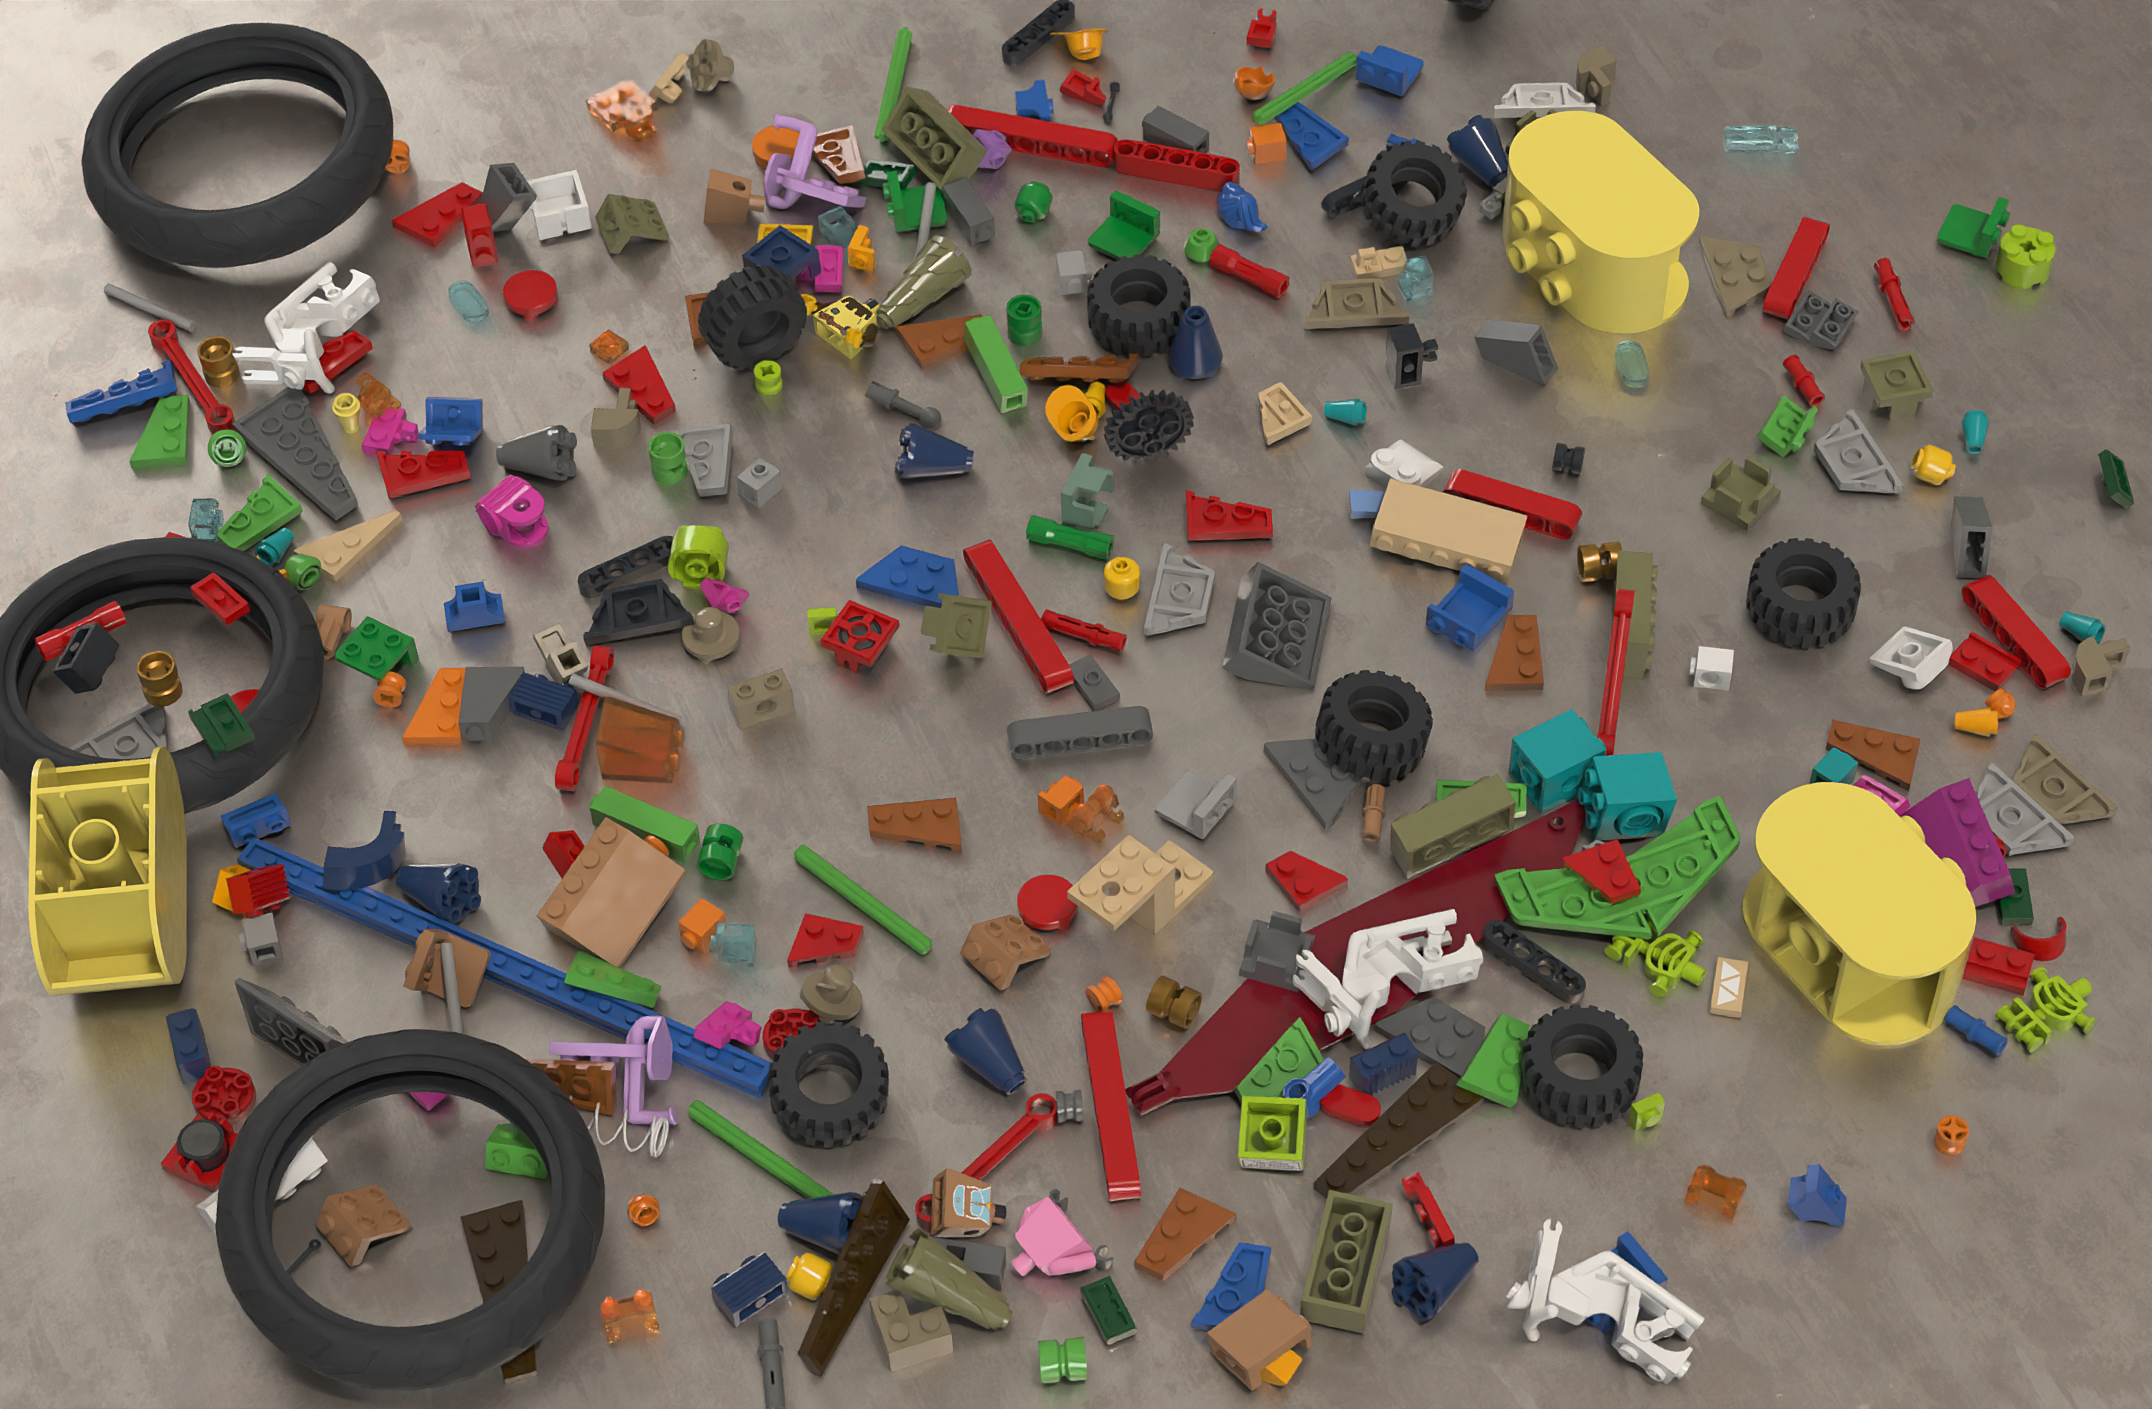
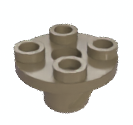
(709, 66)
(712, 635)
(832, 994)

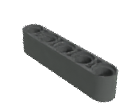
(1079, 732)

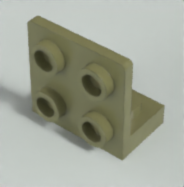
(628, 216)

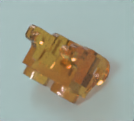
(375, 396)
(1095, 813)
(1730, 1189)
(618, 1310)

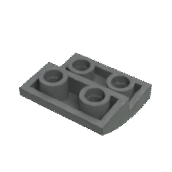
(1819, 321)

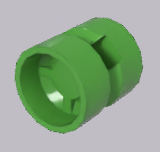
(667, 458)
(1062, 1360)

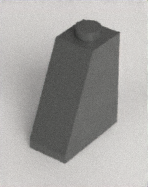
(506, 196)
(1517, 348)
(1971, 536)
(486, 700)

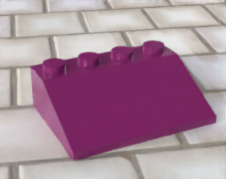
(1960, 831)

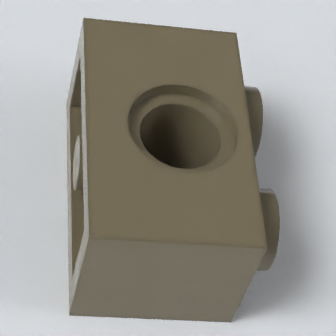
(761, 698)

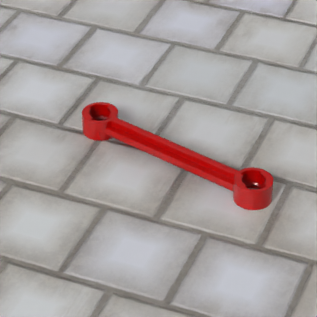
(190, 375)
(1615, 668)
(568, 769)
(1000, 1148)

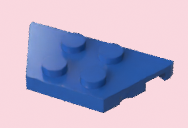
(911, 577)

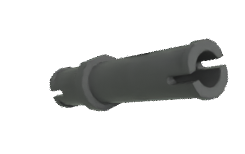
(770, 1354)

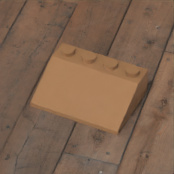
(611, 893)

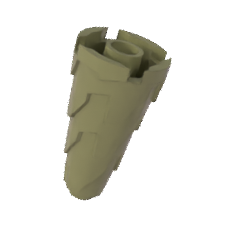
(924, 281)
(944, 1281)

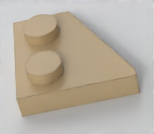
(1281, 413)

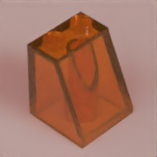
(637, 743)

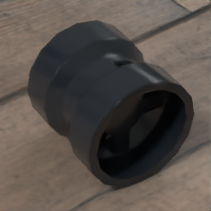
(1567, 458)

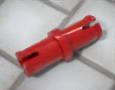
(1803, 380)

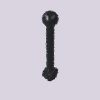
(1114, 87)
(314, 1245)

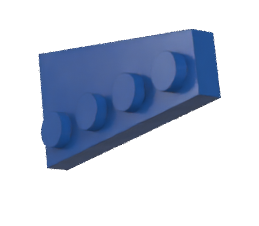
(123, 393)

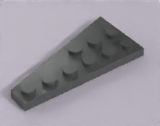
(295, 444)

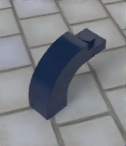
(368, 863)

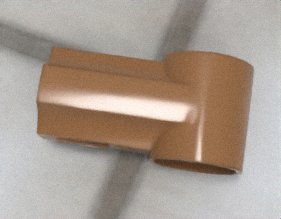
(332, 623)

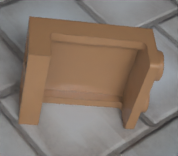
(1257, 1336)

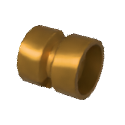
(218, 361)
(1590, 561)
(159, 678)
(1170, 1000)

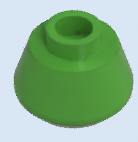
(1200, 245)
(226, 455)
(303, 571)

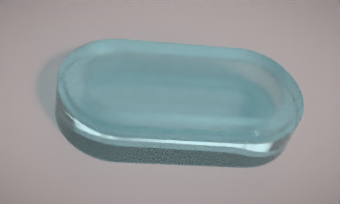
(468, 301)
(1632, 363)

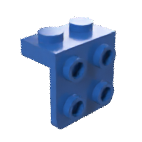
(1388, 69)
(452, 420)

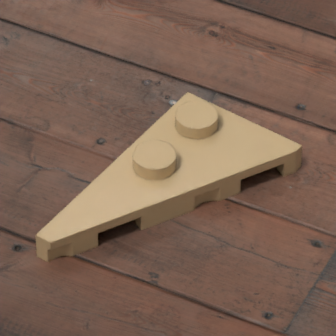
(345, 548)

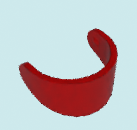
(2043, 948)

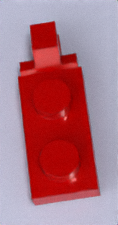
(1428, 1210)

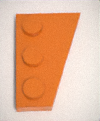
(439, 711)

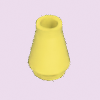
(347, 411)

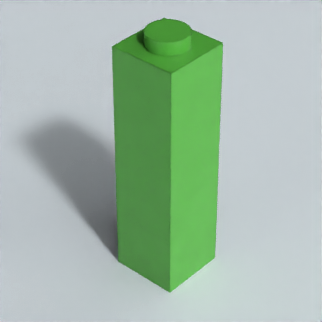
(995, 363)
(644, 819)

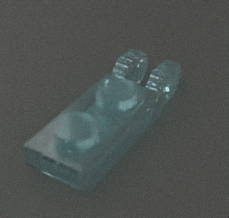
(1761, 139)

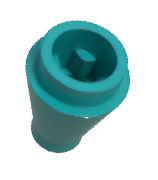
(1348, 411)
(1975, 428)
(274, 547)
(2082, 626)

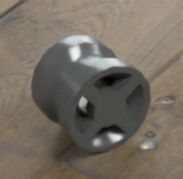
(1069, 1106)

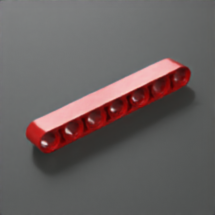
(1041, 136)
(1018, 616)
(1110, 1106)

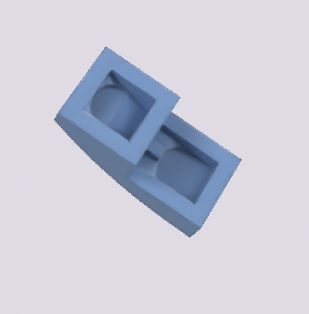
(1365, 503)

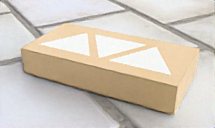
(1728, 987)

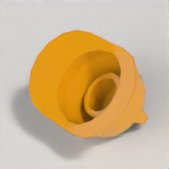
(1085, 43)
(1071, 414)

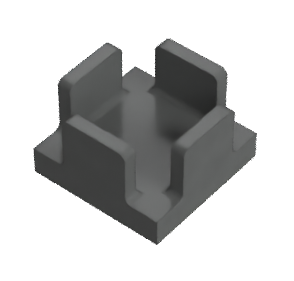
(1273, 950)

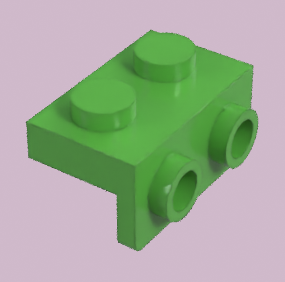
(1786, 426)
(513, 1153)

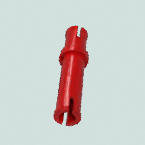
(1890, 285)
(1095, 634)

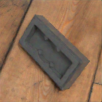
(1094, 683)

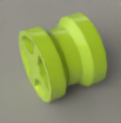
(768, 377)

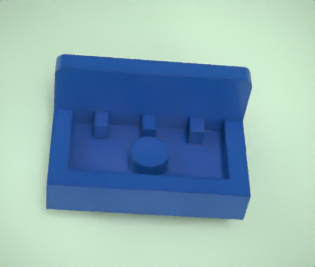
(256, 820)

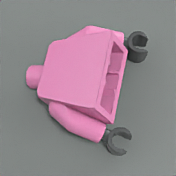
(1054, 1241)

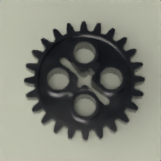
(1148, 426)

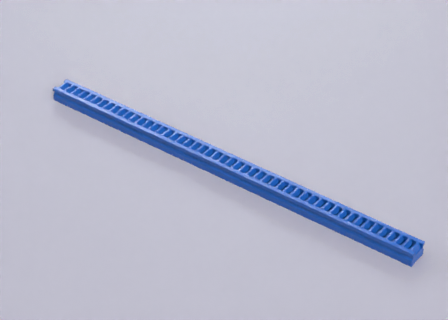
(512, 969)

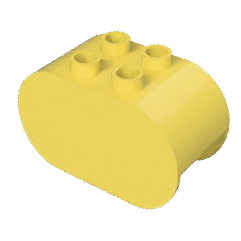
(1597, 222)
(108, 875)
(1859, 912)

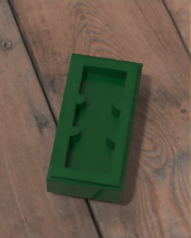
(876, 173)
(2116, 479)
(2017, 907)
(1108, 1310)

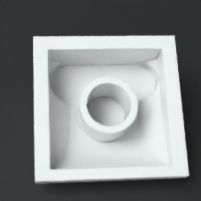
(1402, 464)
(1913, 656)

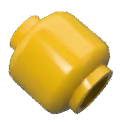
(1933, 465)
(1121, 577)
(809, 1275)

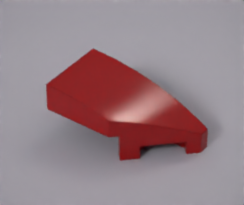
(1083, 88)

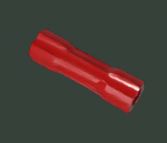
(1265, 278)
(54, 642)

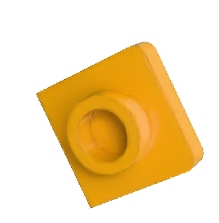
(860, 250)

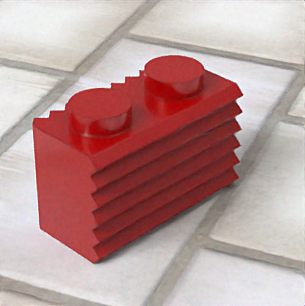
(479, 235)
(258, 890)

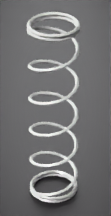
(654, 1130)

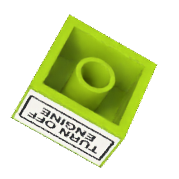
(1273, 1133)

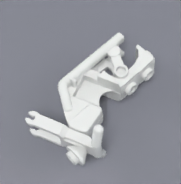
(294, 328)
(1375, 959)
(1607, 1287)

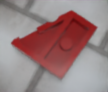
(1605, 870)
(1304, 880)
(824, 940)

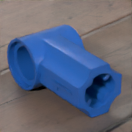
(1315, 1085)

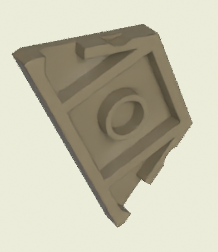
(1735, 272)
(1354, 304)
(2060, 786)

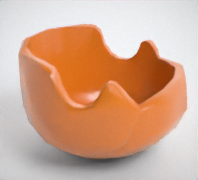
(1253, 83)

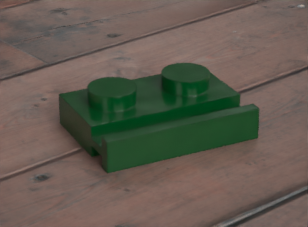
(221, 725)

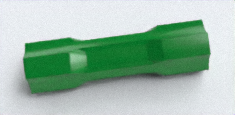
(1049, 532)

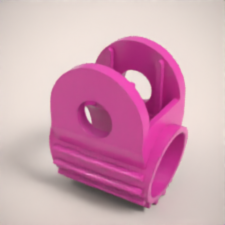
(514, 505)

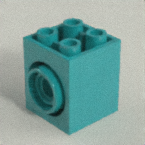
(1554, 759)
(1627, 796)

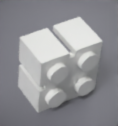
(559, 205)

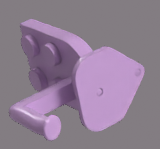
(781, 175)
(655, 1054)

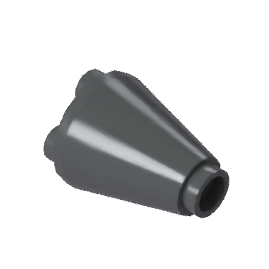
(541, 453)

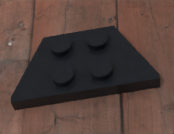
(636, 611)

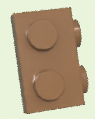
(1000, 947)
(426, 968)
(357, 1218)

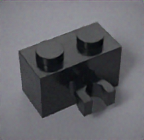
(1406, 355)
(86, 658)

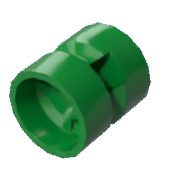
(1024, 320)
(719, 851)

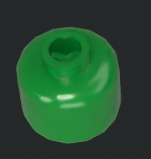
(1033, 201)

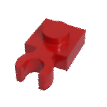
(1262, 30)

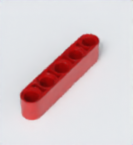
(1175, 165)
(1796, 268)
(1543, 512)
(2016, 631)

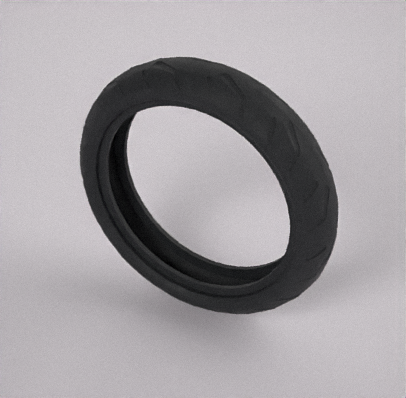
(260, 229)
(159, 570)
(429, 1353)

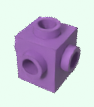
(996, 147)

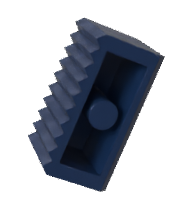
(543, 700)
(188, 1045)
(1384, 1065)
(749, 1288)

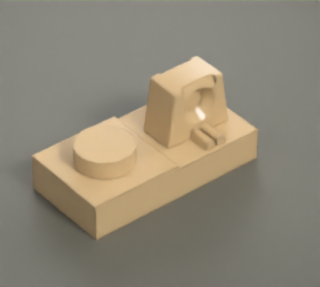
(665, 87)
(1378, 263)

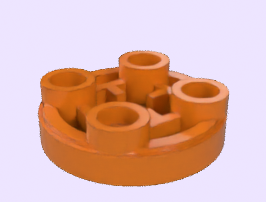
(773, 141)

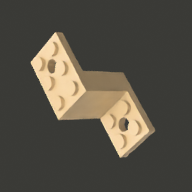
(1140, 885)

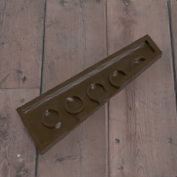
(1407, 1124)
(498, 1255)
(858, 1266)

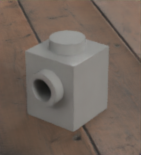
(1072, 272)
(759, 482)
(261, 939)

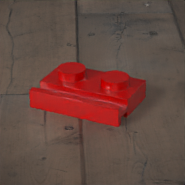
(1984, 662)
(1998, 966)

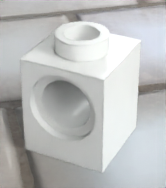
(1712, 668)

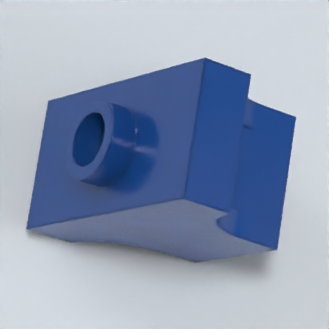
(1034, 102)
(473, 607)
(1817, 1197)

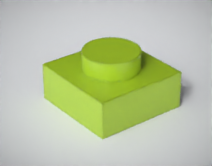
(820, 620)
(1647, 1111)

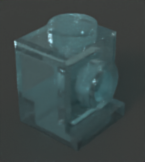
(839, 233)
(1416, 279)
(205, 519)
(734, 943)

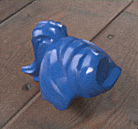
(1239, 208)

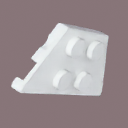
(1540, 99)

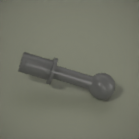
(928, 417)

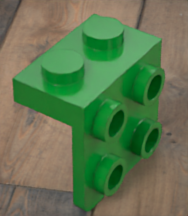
(907, 204)
(1127, 229)
(1973, 229)
(376, 649)

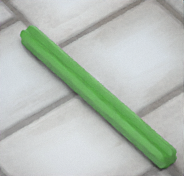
(893, 81)
(1304, 88)
(863, 899)
(756, 1151)

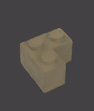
(909, 1338)

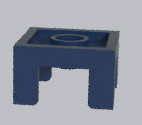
(785, 252)

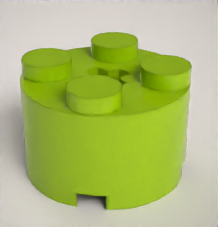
(2025, 256)
(698, 554)

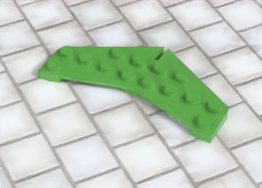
(1666, 869)

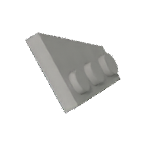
(708, 456)

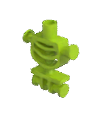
(1677, 955)
(2059, 1009)

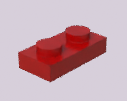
(220, 599)

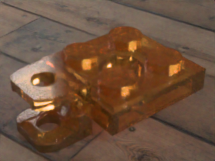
(625, 107)

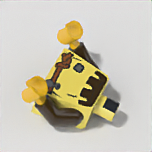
(845, 323)

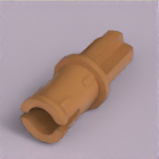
(1373, 813)

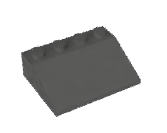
(1276, 629)
(285, 1026)

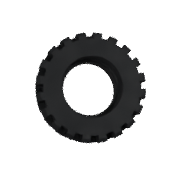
(1419, 165)
(1137, 280)
(752, 317)
(1808, 565)
(1366, 750)
(828, 1047)
(1573, 1098)

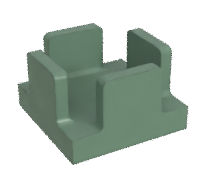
(1076, 494)

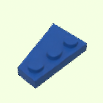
(1311, 135)
(1239, 1283)

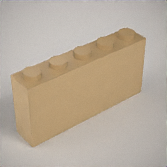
(1447, 530)

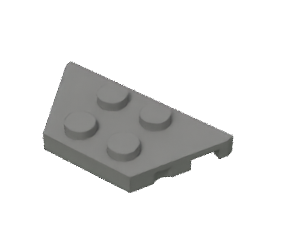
(1856, 459)
(1179, 593)
(128, 737)
(2018, 817)

